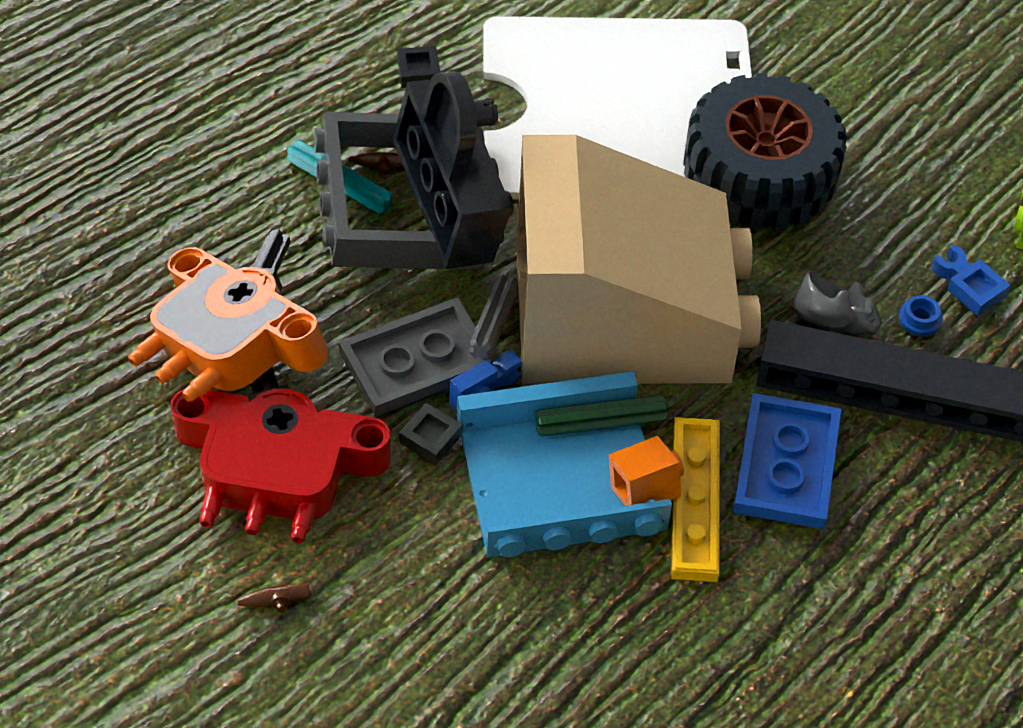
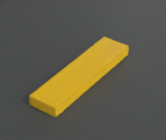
(697, 510)

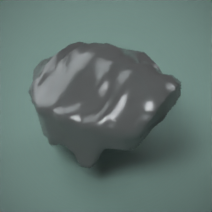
(835, 308)

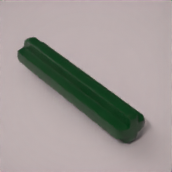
(601, 416)

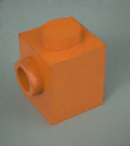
(646, 472)

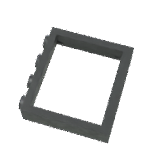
(364, 247)

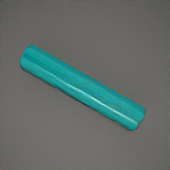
(355, 185)

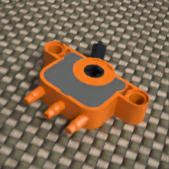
(230, 322)

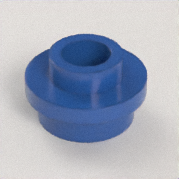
(921, 316)

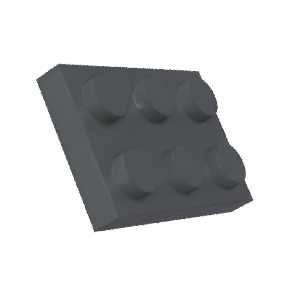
(411, 356)

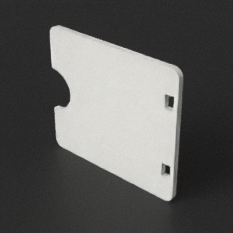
(608, 81)

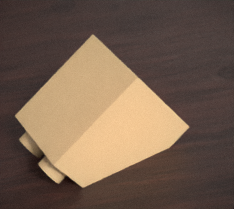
(626, 269)

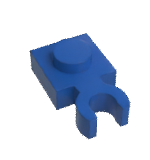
(972, 284)
(486, 377)

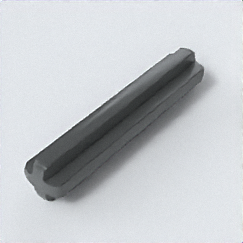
(493, 317)

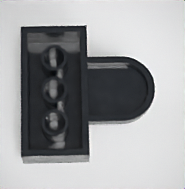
(451, 168)

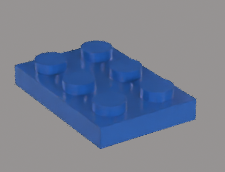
(787, 461)

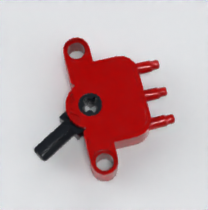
(276, 452)

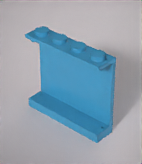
(553, 487)

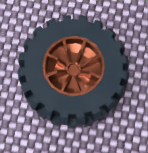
(767, 148)

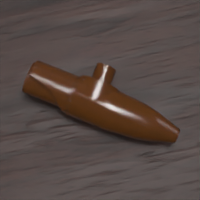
(381, 160)
(276, 596)

